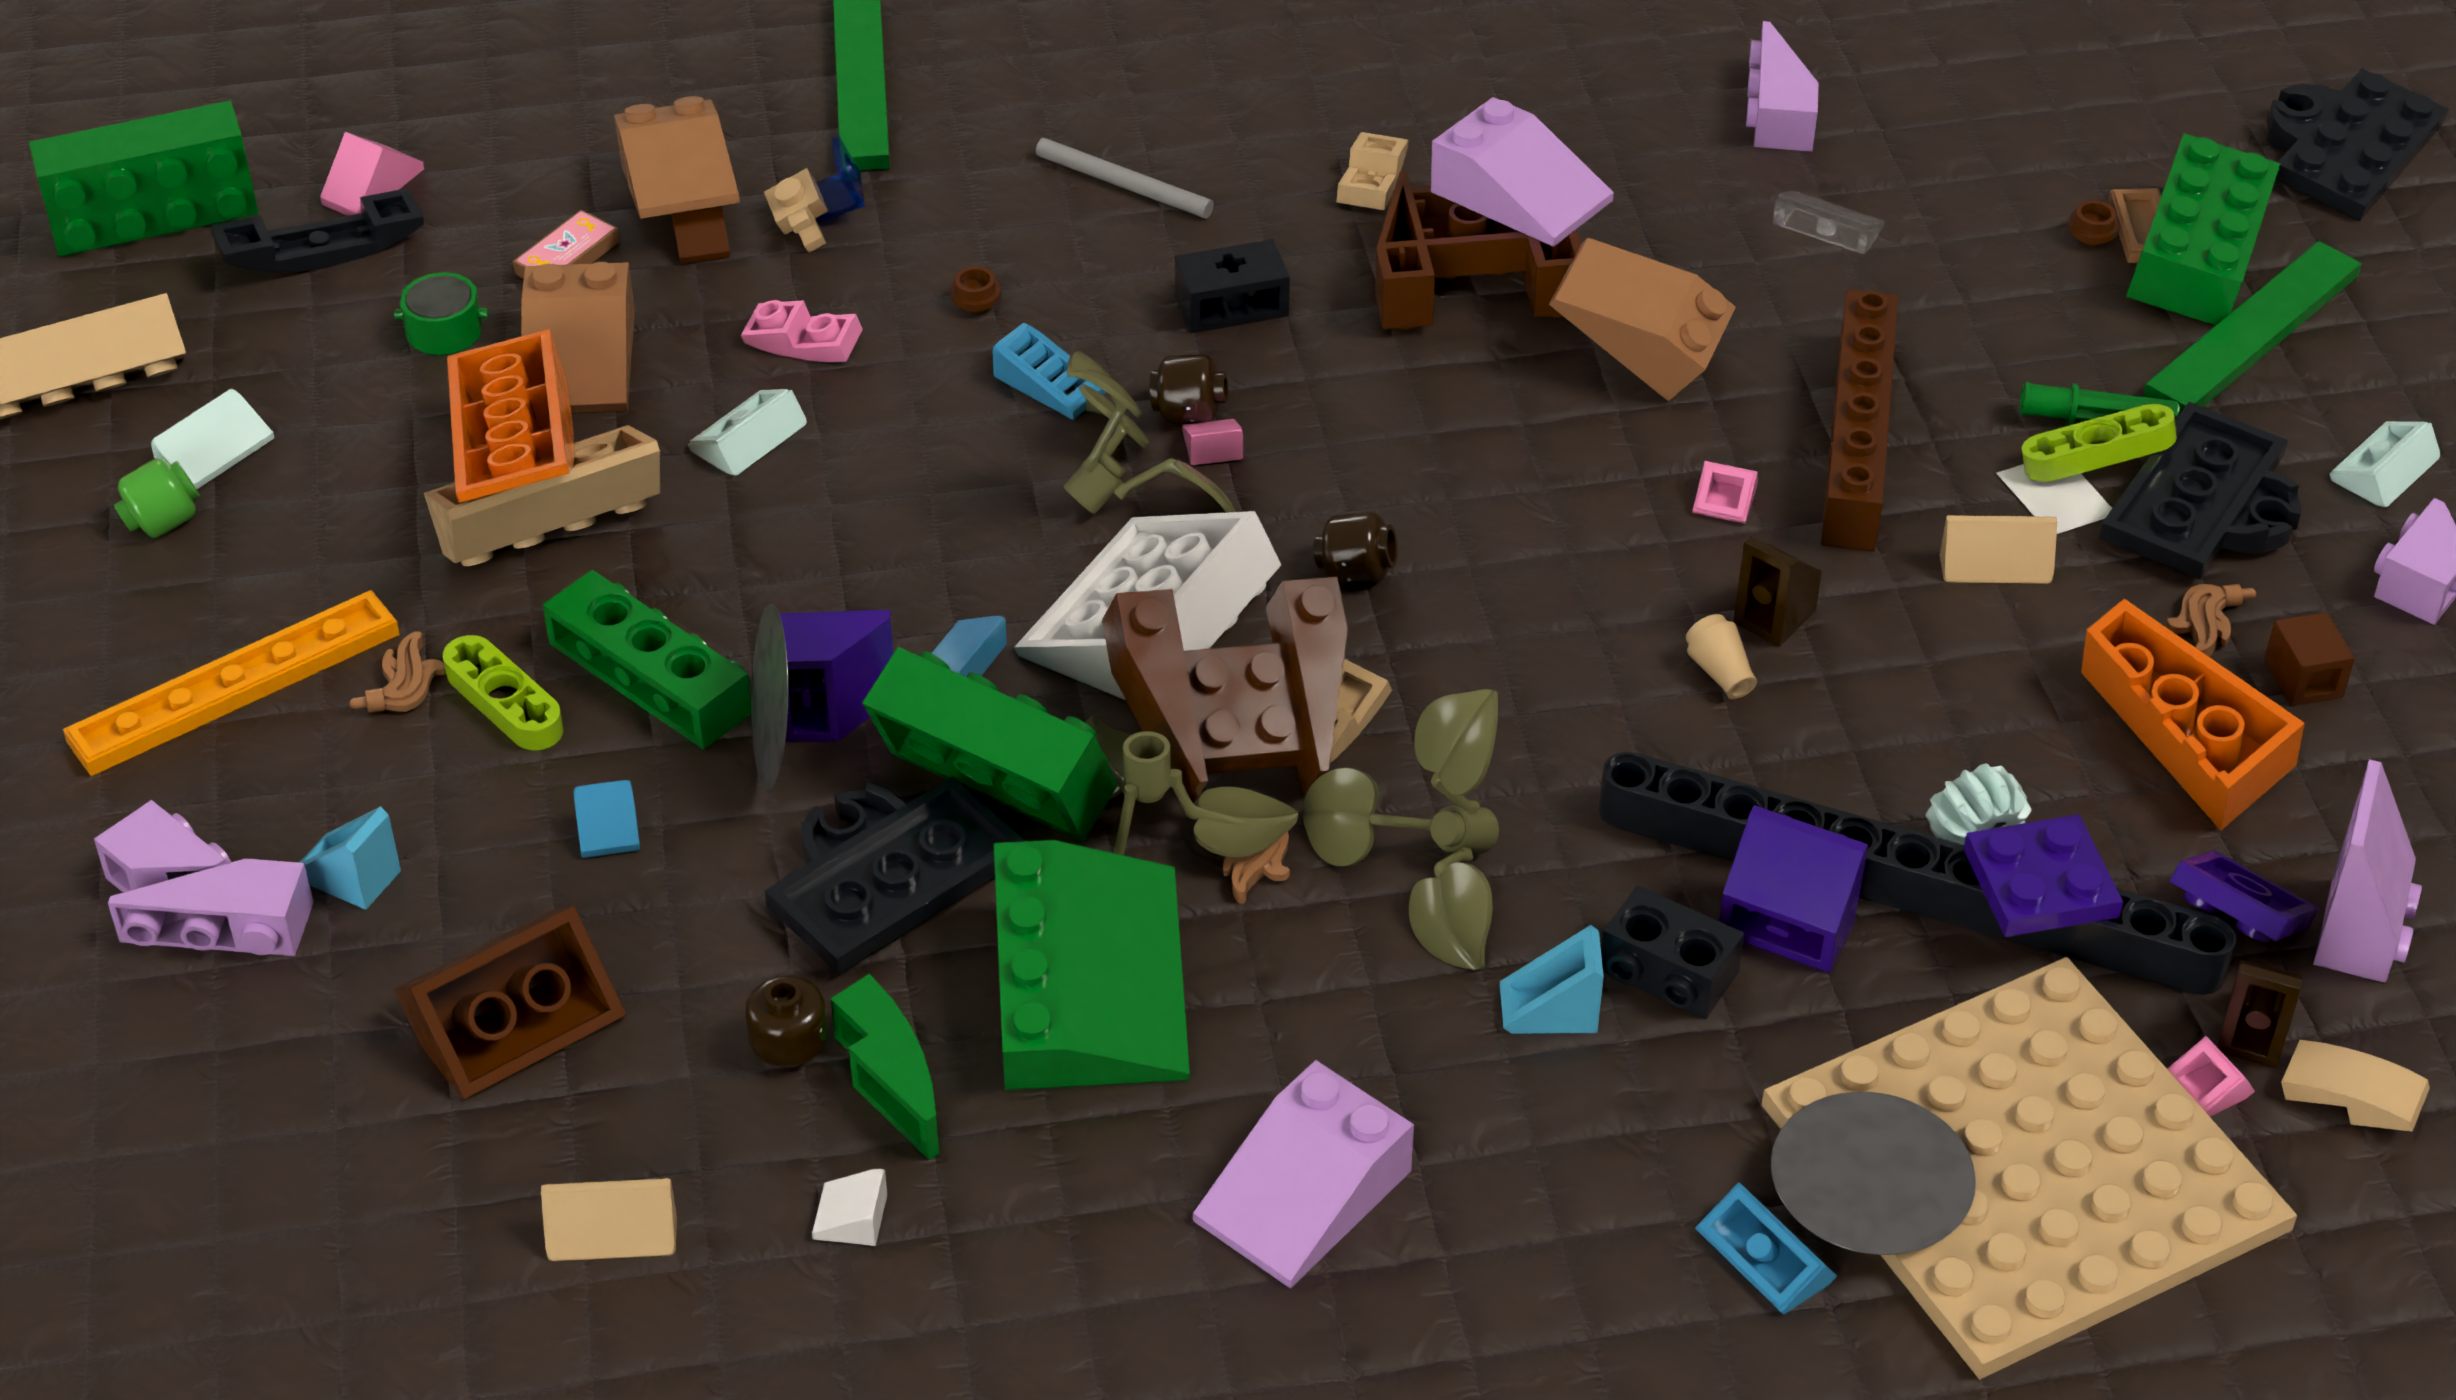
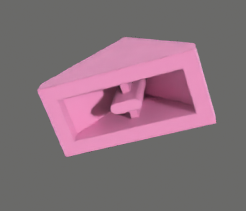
(365, 170)

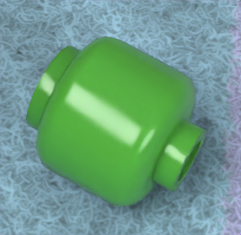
(156, 497)

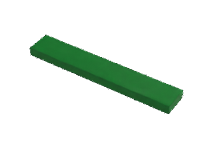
(861, 82)
(2255, 327)

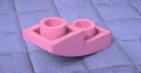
(793, 333)

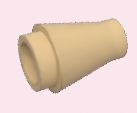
(1720, 653)

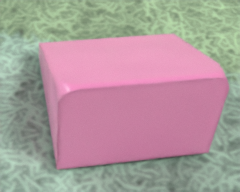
(1213, 441)
(1725, 492)
(2210, 1078)

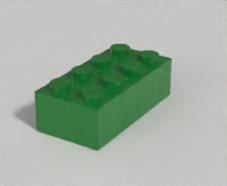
(144, 178)
(2204, 230)
(991, 742)

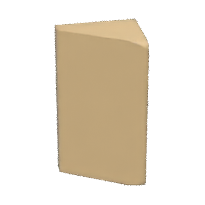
(1998, 549)
(609, 1219)

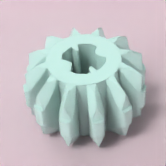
(1976, 803)

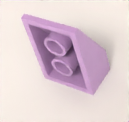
(1516, 173)
(2370, 887)
(1307, 1174)

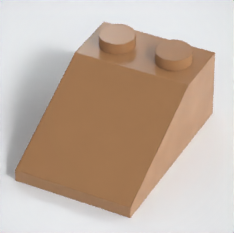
(675, 157)
(1644, 313)
(591, 327)

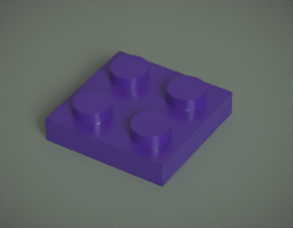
(2042, 875)
(2259, 904)

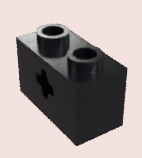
(1232, 286)

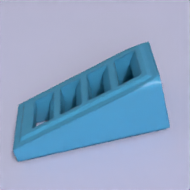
(1015, 363)

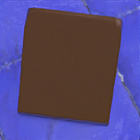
(700, 235)

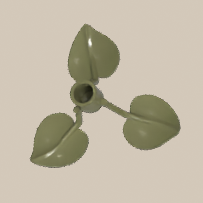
(1100, 473)
(1457, 744)
(1227, 817)

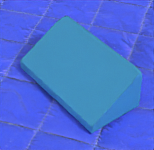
(973, 644)
(1764, 1250)

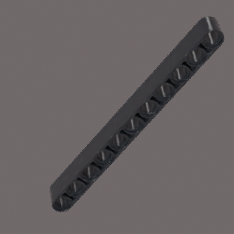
(1914, 872)

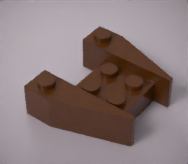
(1440, 239)
(1240, 702)

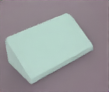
(750, 430)
(213, 438)
(2388, 461)

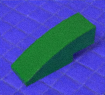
(887, 1061)

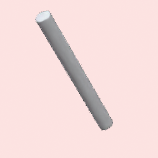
(1125, 178)

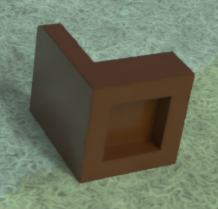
(2309, 659)

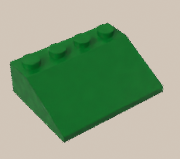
(1088, 967)

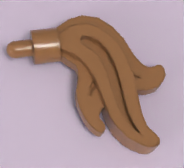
(2203, 614)
(407, 678)
(1252, 868)

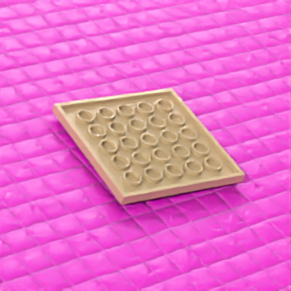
(2084, 1161)

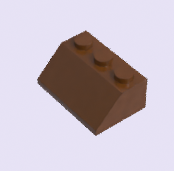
(511, 1001)

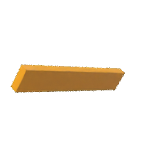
(230, 682)

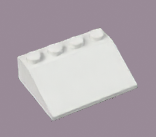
(1206, 559)

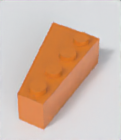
(2191, 712)

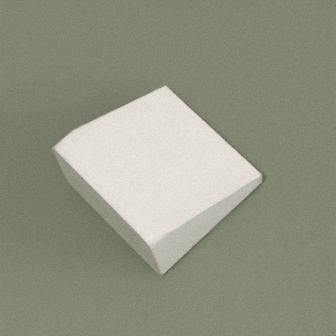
(852, 1208)

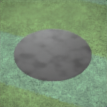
(769, 697)
(1873, 1173)

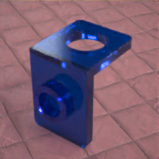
(842, 191)

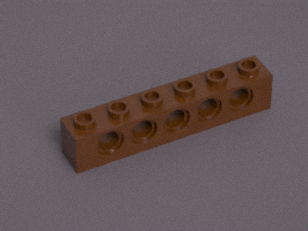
(1860, 421)

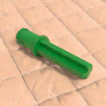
(2080, 404)

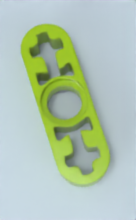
(2071, 451)
(506, 713)

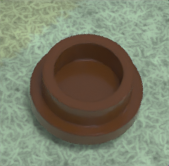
(2094, 222)
(975, 289)

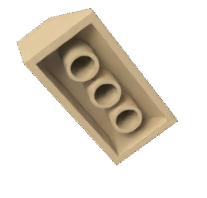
(88, 351)
(607, 474)

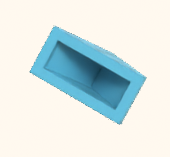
(355, 859)
(1557, 989)

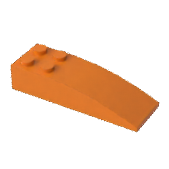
(509, 416)

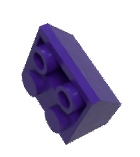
(832, 669)
(1794, 888)

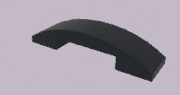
(320, 244)

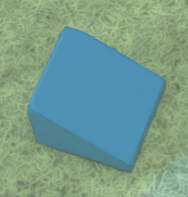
(606, 818)

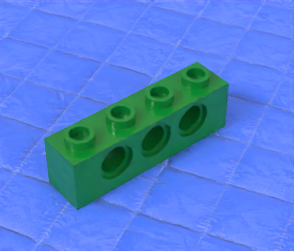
(648, 658)

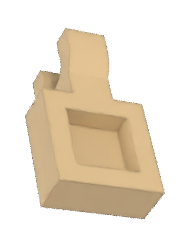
(795, 206)

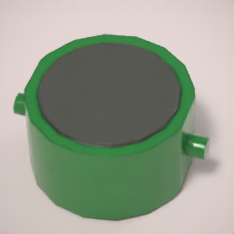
(441, 313)

